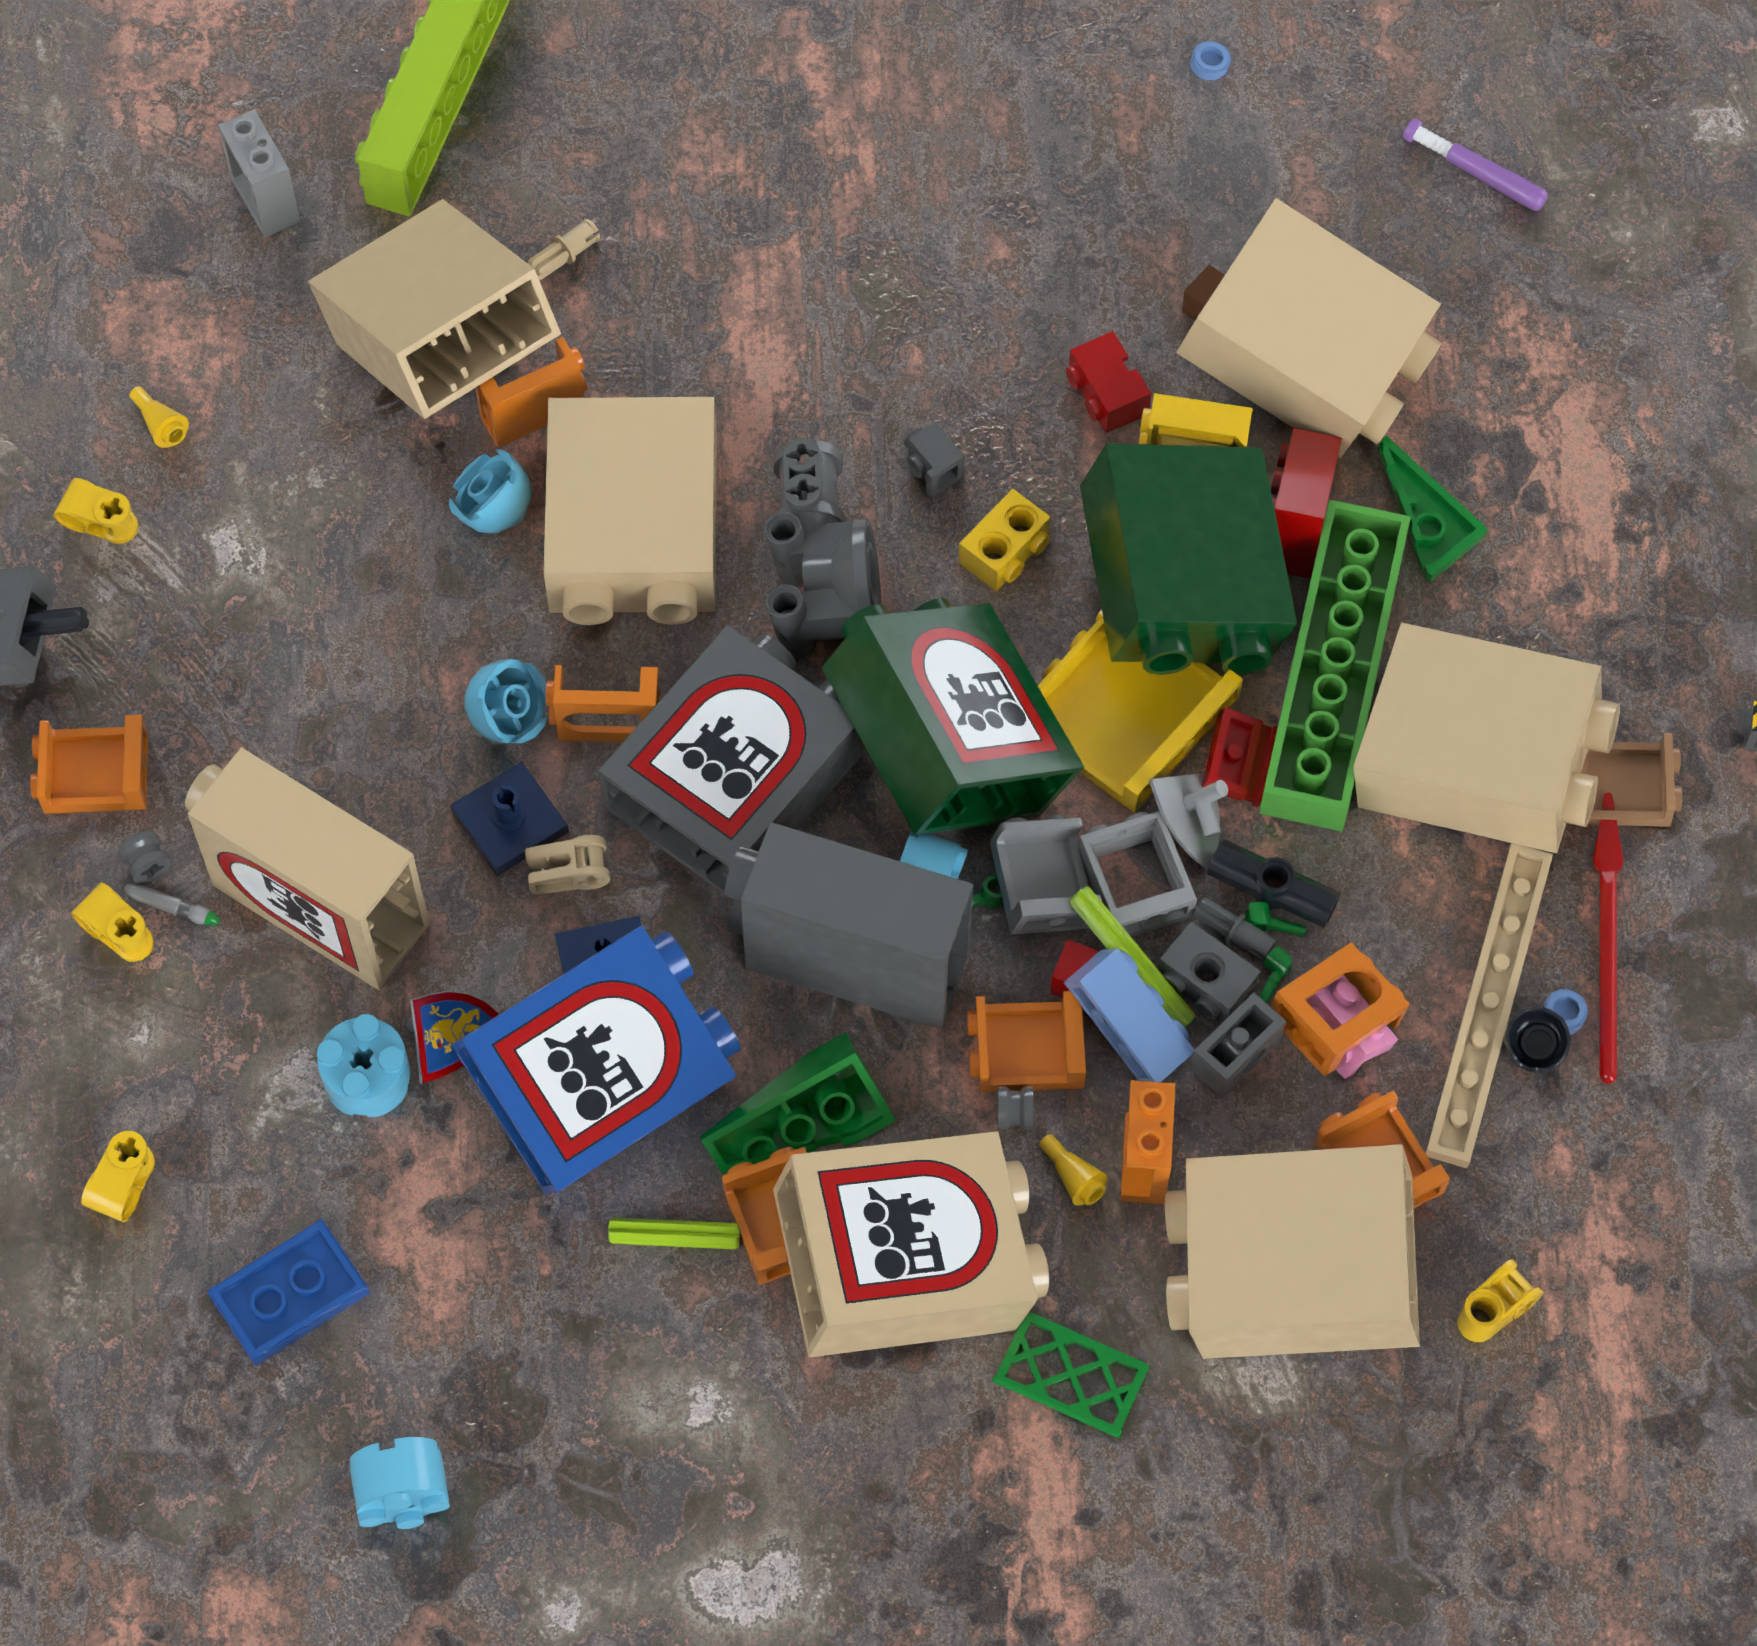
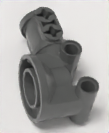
(816, 549)

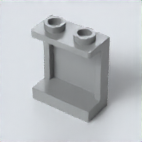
(1039, 873)

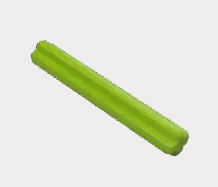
(1115, 936)

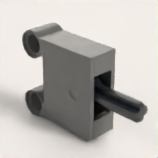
(27, 618)

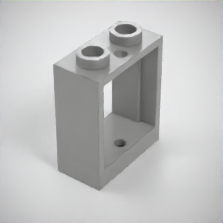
(259, 173)
(1150, 912)

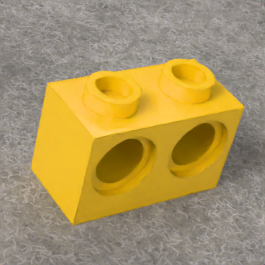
(997, 536)

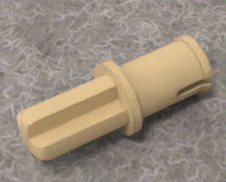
(565, 248)

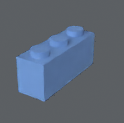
(1130, 1015)

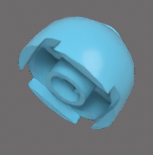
(492, 493)
(506, 701)

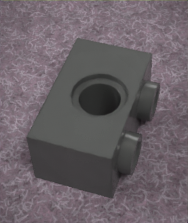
(1199, 952)
(1238, 1045)

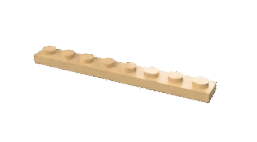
(1489, 1006)

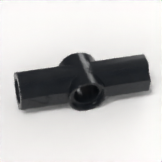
(1297, 895)

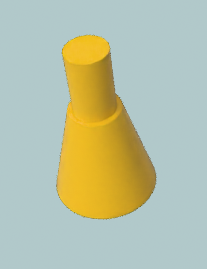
(164, 423)
(1082, 1180)

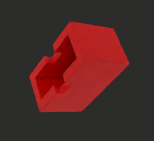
(1109, 389)

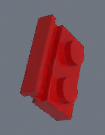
(1240, 755)

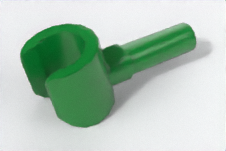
(986, 897)
(1260, 917)
(1280, 965)

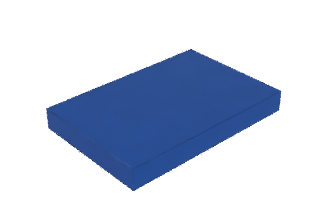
(288, 1292)

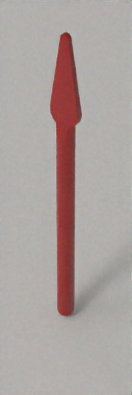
(1608, 862)

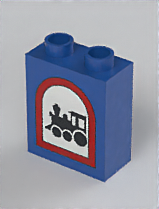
(599, 1057)

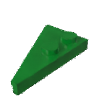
(1438, 523)

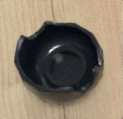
(1537, 1039)

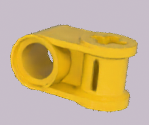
(97, 512)
(111, 921)
(116, 1183)
(1503, 1297)

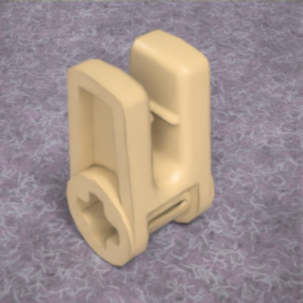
(574, 858)

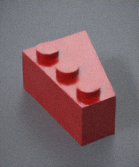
(1303, 496)

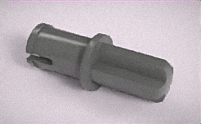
(1235, 928)

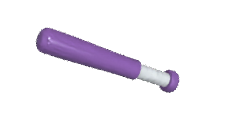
(1492, 174)

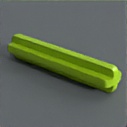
(674, 1233)

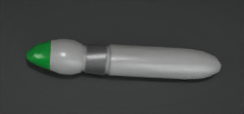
(176, 906)

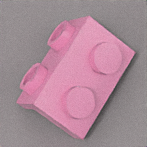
(1339, 1004)

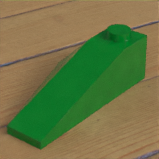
(810, 1105)

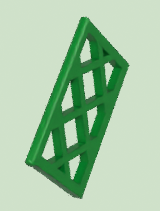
(1064, 1337)

